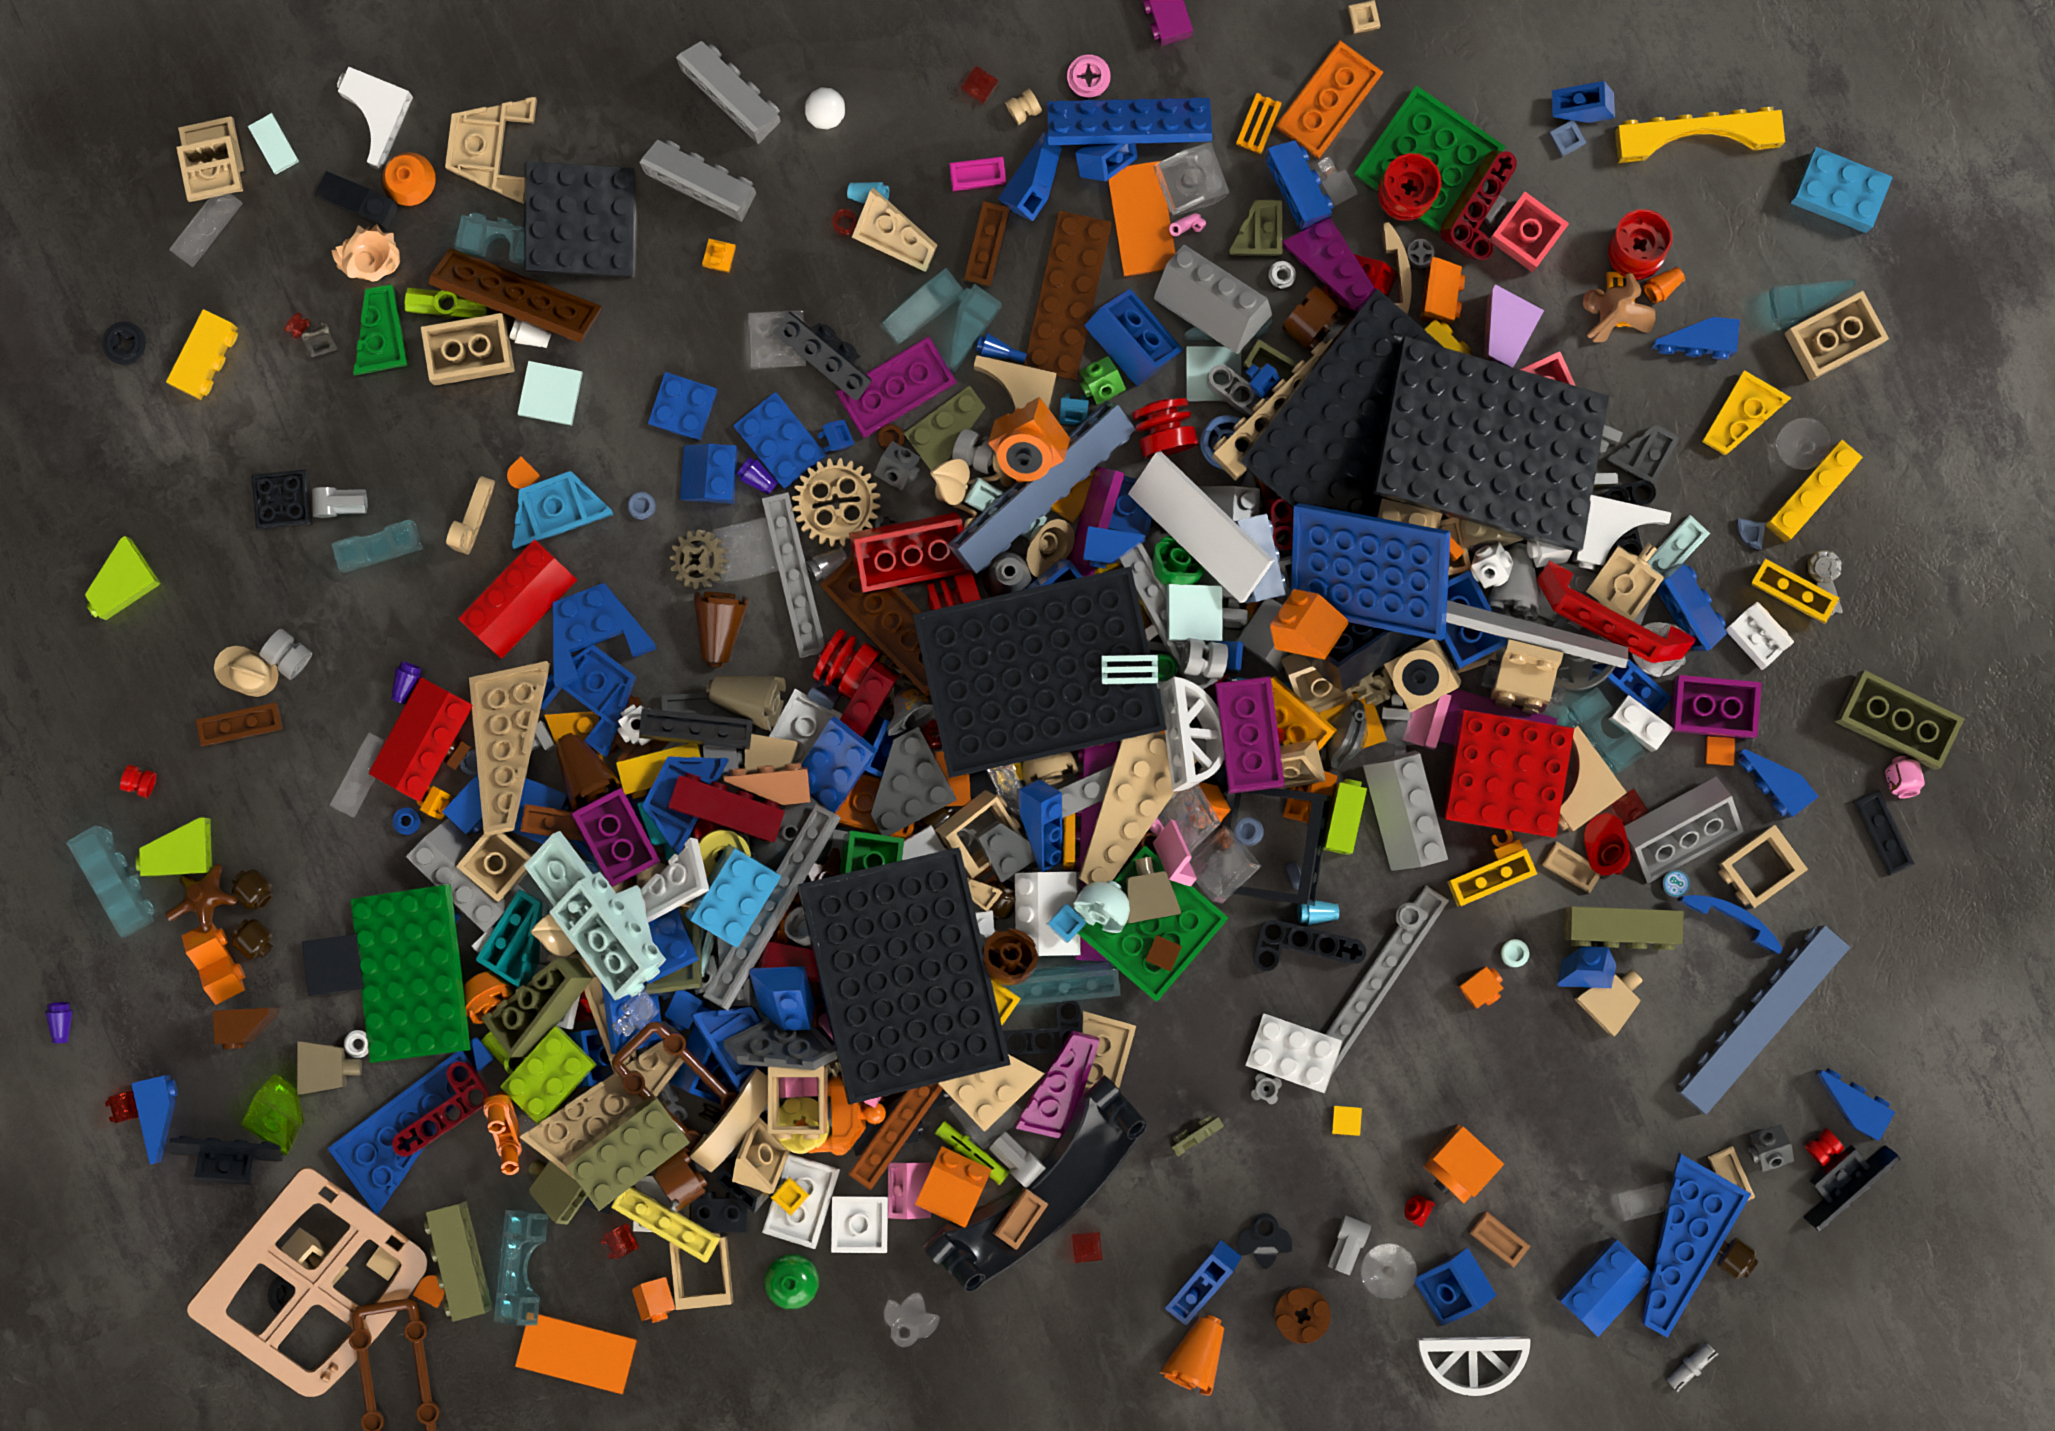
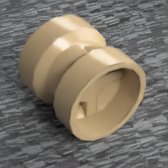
(1023, 106)

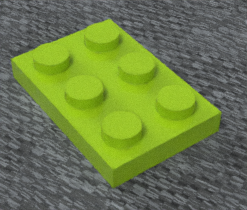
(548, 1075)

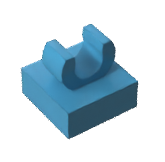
(1073, 410)
(1066, 923)

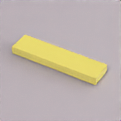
(666, 1223)

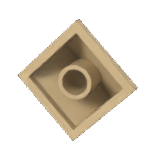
(1301, 764)
(760, 1159)

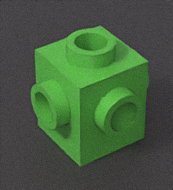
(1101, 380)

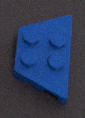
(673, 824)
(720, 1025)

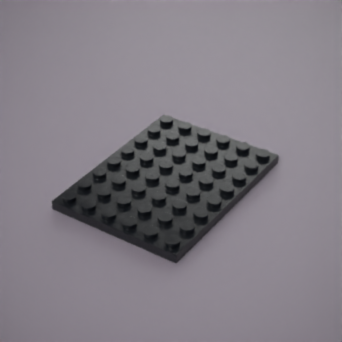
(1332, 425)
(1491, 444)
(1025, 672)
(903, 975)

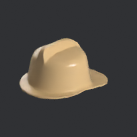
(1048, 545)
(245, 671)

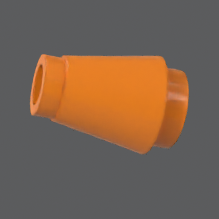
(1662, 285)

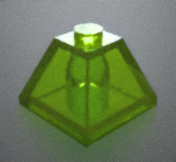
(276, 1113)

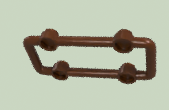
(674, 1044)
(415, 1332)

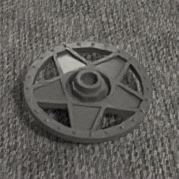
(1579, 667)

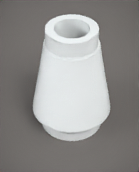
(529, 334)

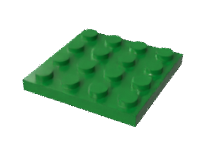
(1439, 134)
(1129, 948)

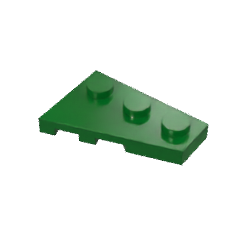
(381, 334)

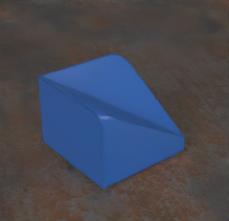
(480, 1054)

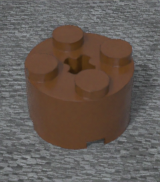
(1313, 318)
(679, 1181)
(1307, 1329)

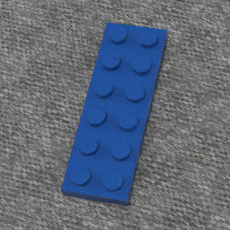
(1129, 121)

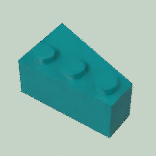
(511, 946)

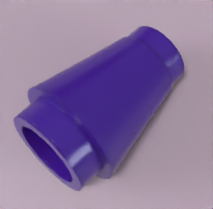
(756, 475)
(405, 681)
(59, 1021)

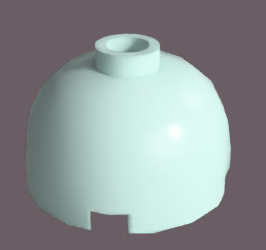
(1103, 904)

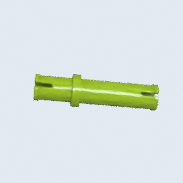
(945, 1132)

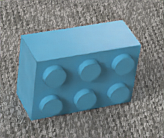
(1841, 190)
(734, 897)

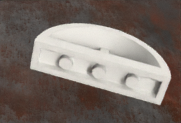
(1175, 697)
(1486, 1345)

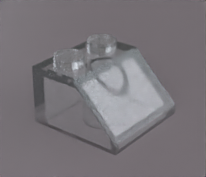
(1191, 179)
(1223, 865)

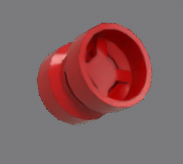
(138, 781)
(1826, 1145)

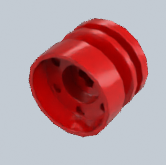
(1423, 182)
(1640, 244)
(1165, 427)
(964, 592)
(845, 663)

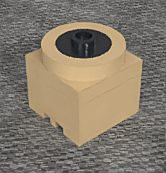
(1422, 673)

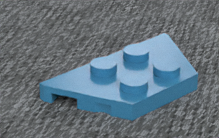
(555, 508)

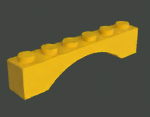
(1755, 130)

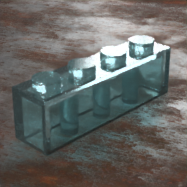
(111, 881)
(1068, 984)

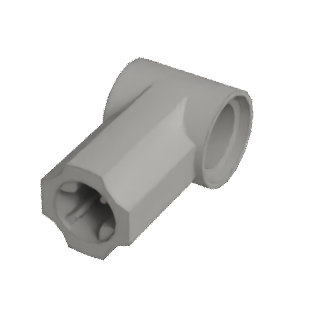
(330, 502)
(1022, 1164)
(1351, 1237)

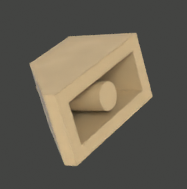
(308, 1251)

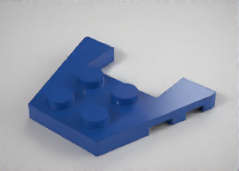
(587, 620)
(602, 688)

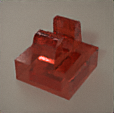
(979, 85)
(1629, 807)
(122, 1107)
(620, 1242)
(1087, 1247)

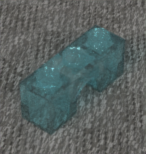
(477, 233)
(372, 549)
(1588, 714)

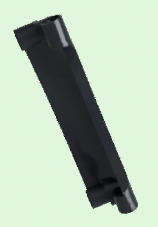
(1076, 1169)

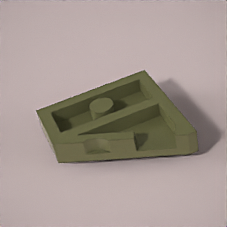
(1260, 231)
(1185, 1140)

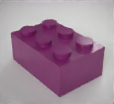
(1715, 707)
(615, 838)

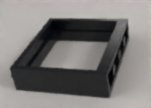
(1313, 847)

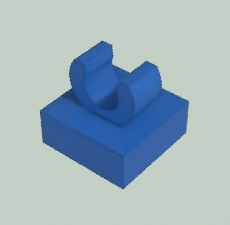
(1262, 379)
(837, 435)

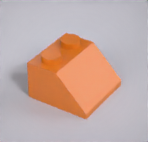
(1441, 291)
(1307, 625)
(953, 1187)

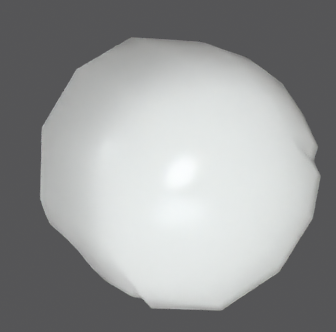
(824, 108)

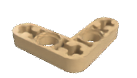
(463, 535)

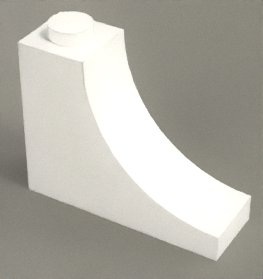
(382, 106)
(1607, 523)

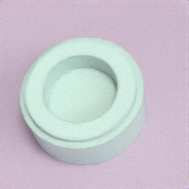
(1514, 953)

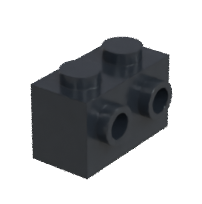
(720, 1213)

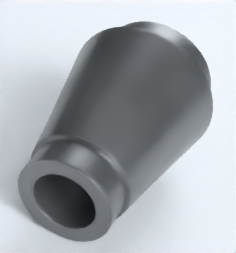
(826, 563)

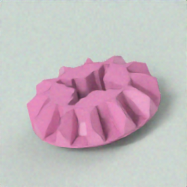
(1079, 67)

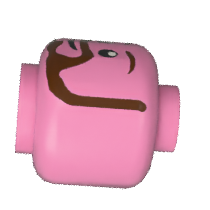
(1904, 777)

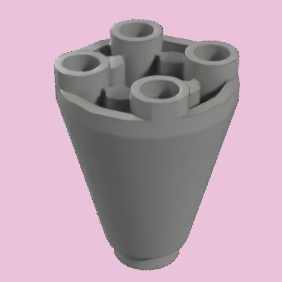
(1520, 593)

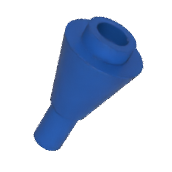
(996, 349)

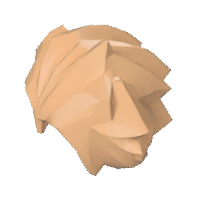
(368, 254)

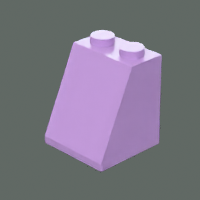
(1507, 326)

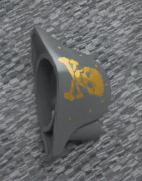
(910, 710)
(1350, 735)

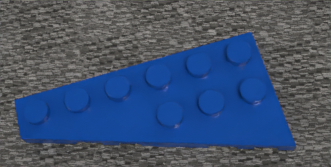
(368, 1151)
(1693, 1229)

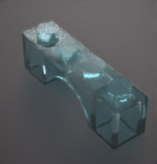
(515, 1298)

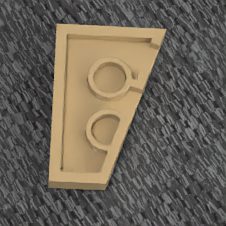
(893, 233)

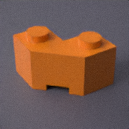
(216, 966)

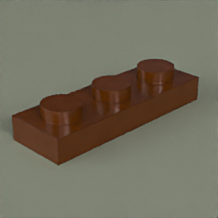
(986, 244)
(239, 724)

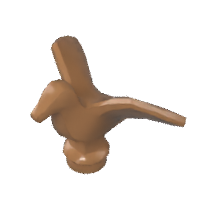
(1617, 307)

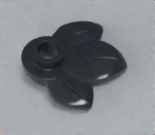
(1264, 1244)

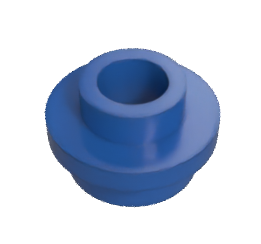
(415, 821)

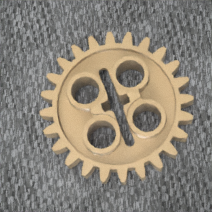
(832, 478)

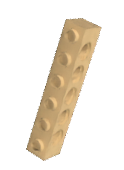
(1226, 452)

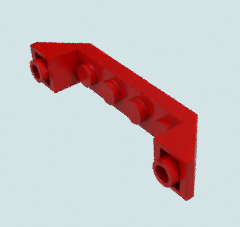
(1606, 622)

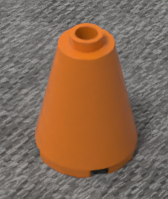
(1196, 1356)

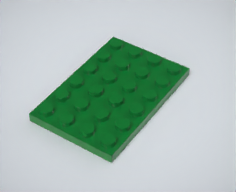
(410, 974)

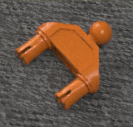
(847, 1119)
(505, 1130)

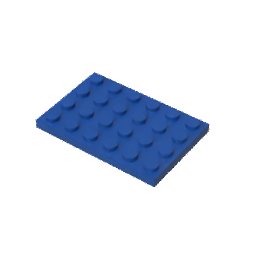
(1373, 569)

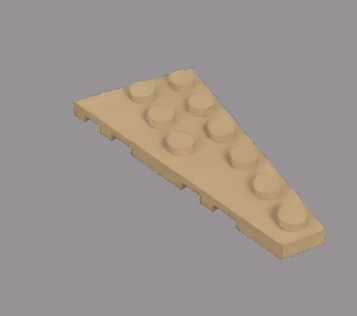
(504, 730)
(1131, 803)
(992, 1092)
(599, 1107)

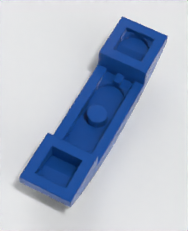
(1762, 936)

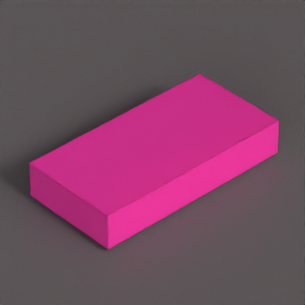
(977, 173)

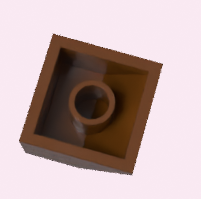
(239, 1026)

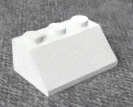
(1037, 901)

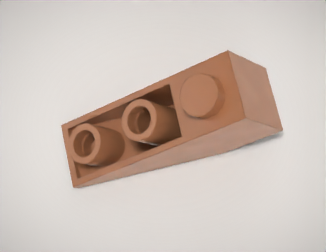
(779, 785)

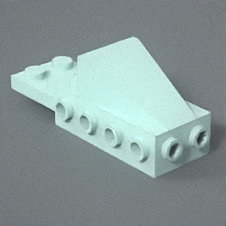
(602, 925)

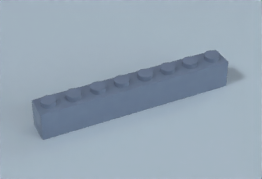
(1025, 502)
(1763, 1019)

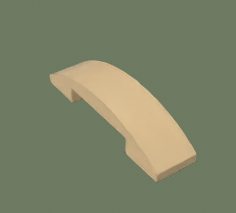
(1393, 245)
(734, 1124)

